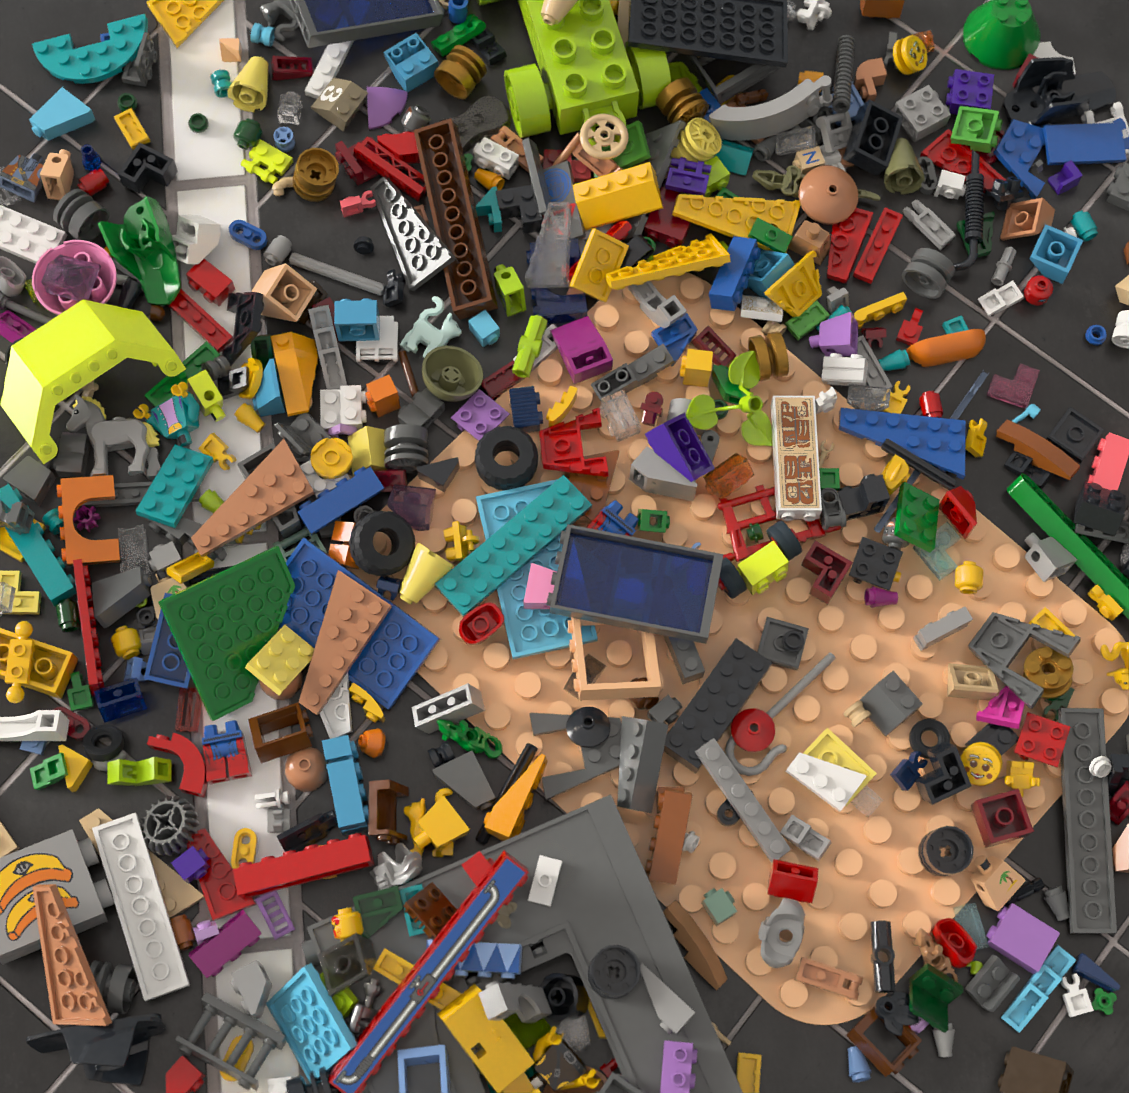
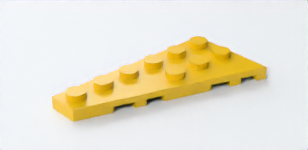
(181, 17)
(736, 214)
(671, 262)

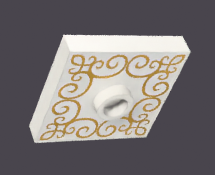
(760, 308)

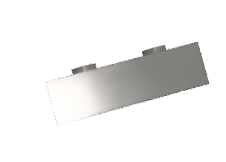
(942, 628)

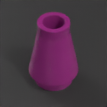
(879, 597)

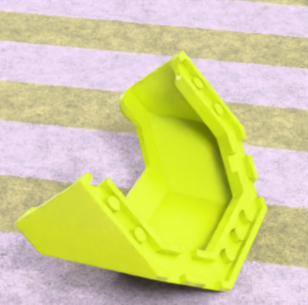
(70, 355)

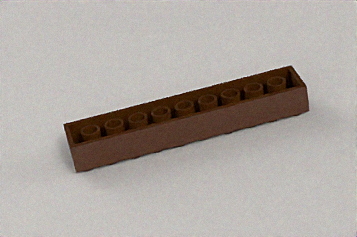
(455, 218)

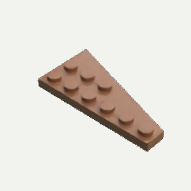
(69, 979)

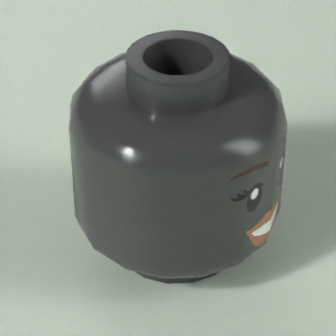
(889, 537)

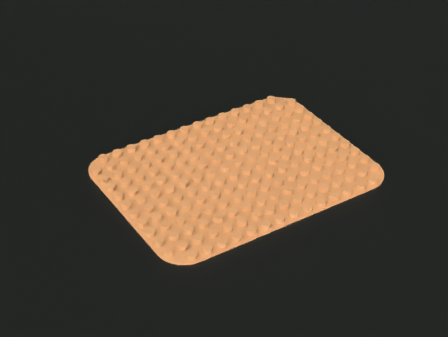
(872, 860)

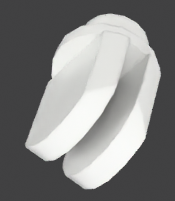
(280, 799)

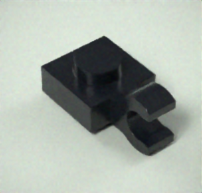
(394, 289)

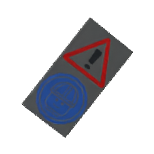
(560, 188)

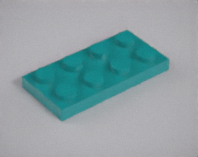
(174, 486)

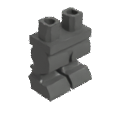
(17, 518)

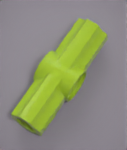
(529, 346)

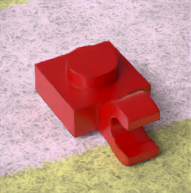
(910, 331)

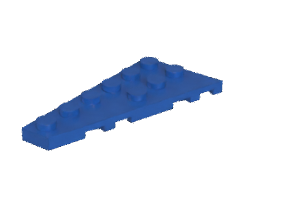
(929, 438)

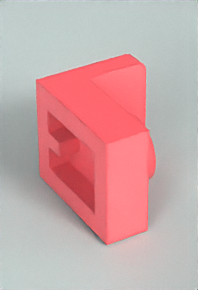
(579, 170)

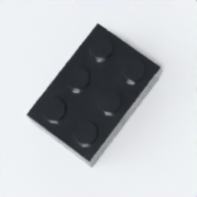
(873, 137)

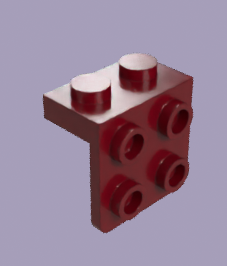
(354, 167)

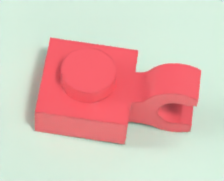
(355, 205)

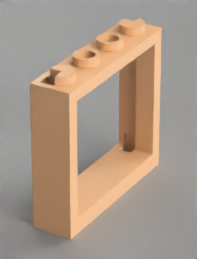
(613, 690)

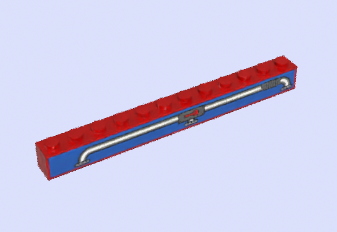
(428, 974)

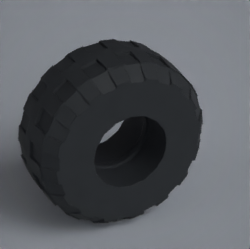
(500, 440)
(362, 546)

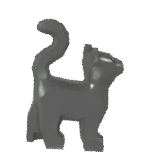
(271, 13)

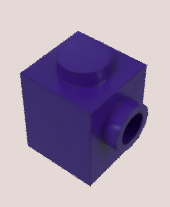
(191, 864)

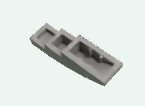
(327, 347)

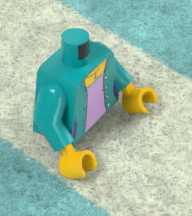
(175, 416)

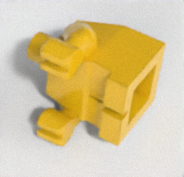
(1020, 775)

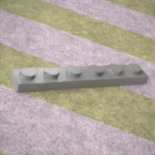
(742, 800)

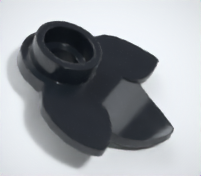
(899, 1012)

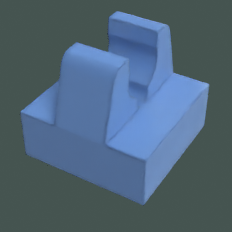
(133, 669)

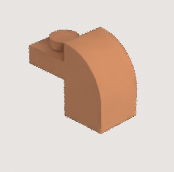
(868, 75)

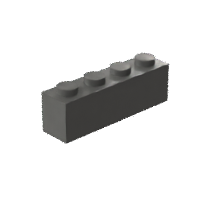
(685, 659)

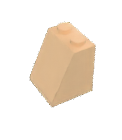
(284, 292)

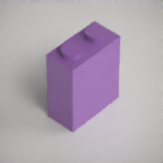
(1022, 938)

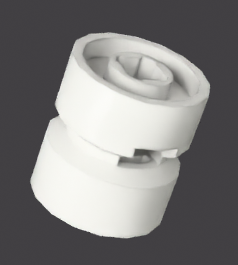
(1121, 332)

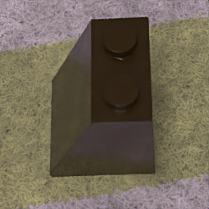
(1034, 1073)

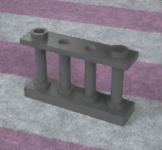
(232, 1017)

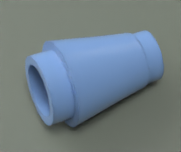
(858, 1065)

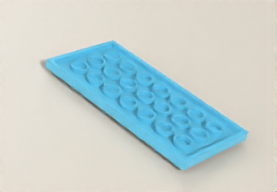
(527, 630)

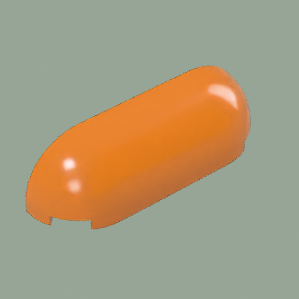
(947, 348)

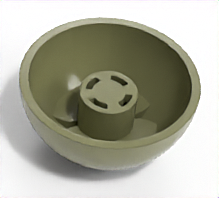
(451, 373)

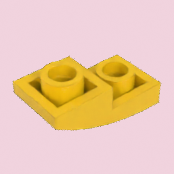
(560, 410)
(371, 708)

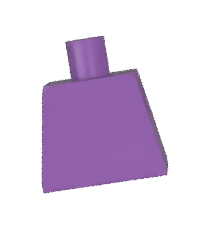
(837, 336)

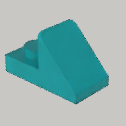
(489, 206)

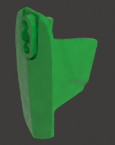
(146, 250)

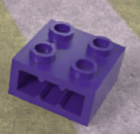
(969, 90)

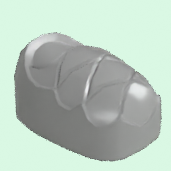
(11, 277)

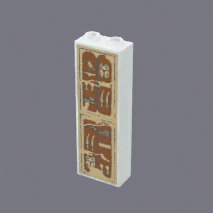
(795, 458)

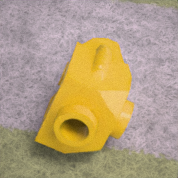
(895, 473)

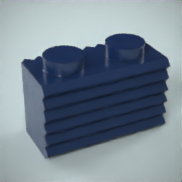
(524, 409)

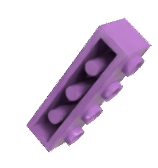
(677, 1067)

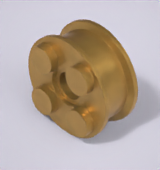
(1048, 660)

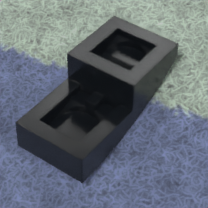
(488, 47)
(234, 383)
(1022, 464)

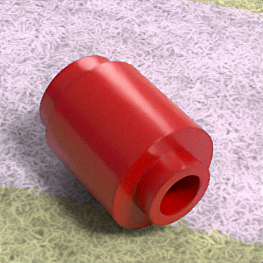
(93, 182)
(931, 404)

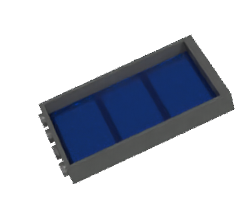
(349, 20)
(635, 583)

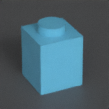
(484, 328)

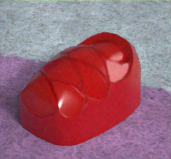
(480, 623)
(955, 942)

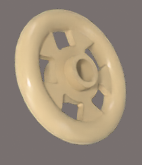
(596, 150)

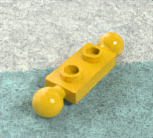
(19, 662)

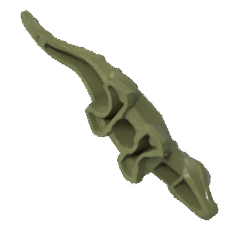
(791, 181)

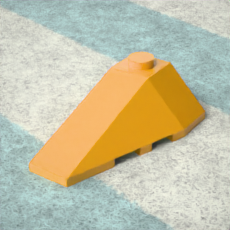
(296, 365)
(508, 813)

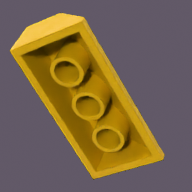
(618, 196)

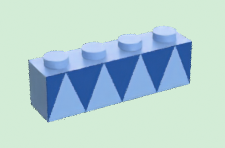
(490, 959)

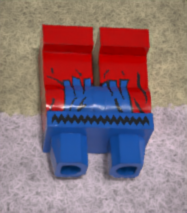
(609, 521)
(222, 746)

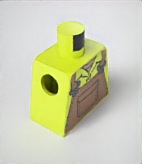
(203, 390)

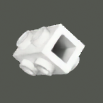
(495, 158)

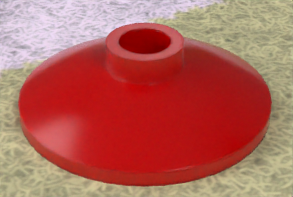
(750, 740)

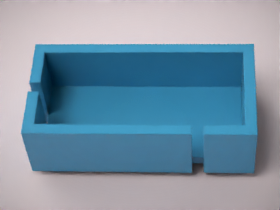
(345, 784)

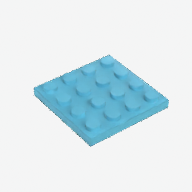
(311, 1022)

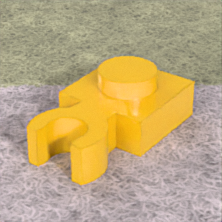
(897, 401)
(216, 448)
(1106, 604)

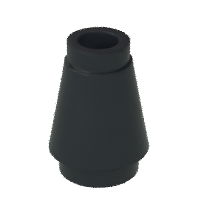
(129, 293)

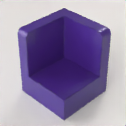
(1066, 178)

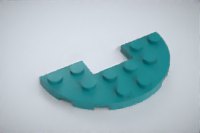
(93, 61)

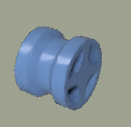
(286, 134)

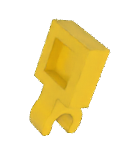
(975, 439)

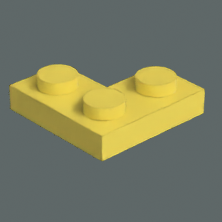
(24, 601)

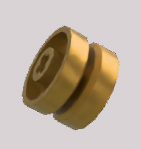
(770, 355)

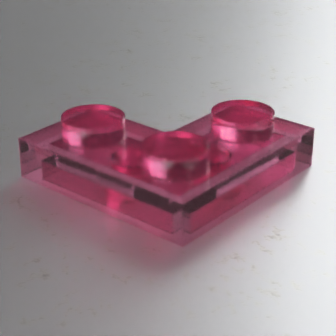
(1017, 391)

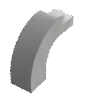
(655, 306)

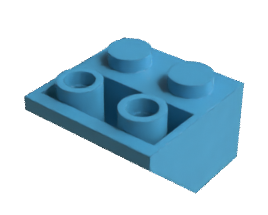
(411, 62)

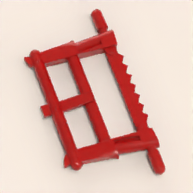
(734, 528)

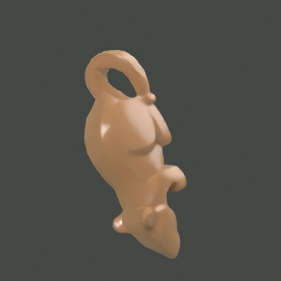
(933, 953)

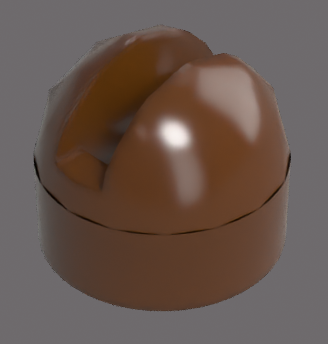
(157, 313)

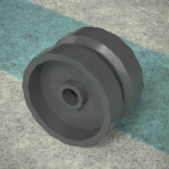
(928, 273)

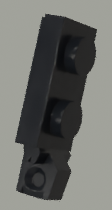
(307, 831)

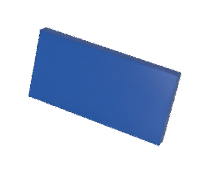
(1084, 143)

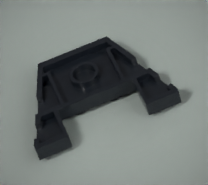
(247, 322)

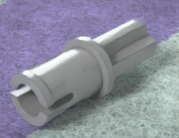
(1003, 266)

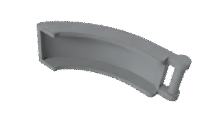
(775, 115)

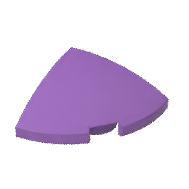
(383, 105)

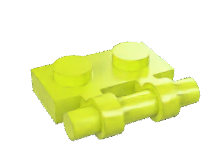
(271, 158)

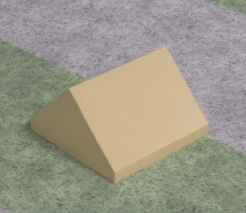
(971, 682)

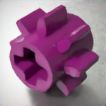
(88, 513)

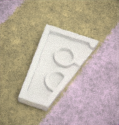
(337, 711)
(825, 779)

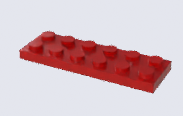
(89, 633)

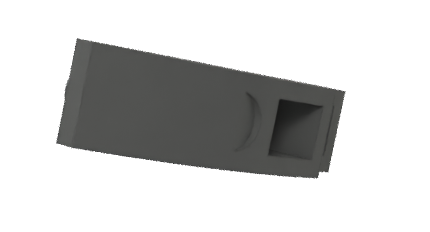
(634, 374)
(183, 532)

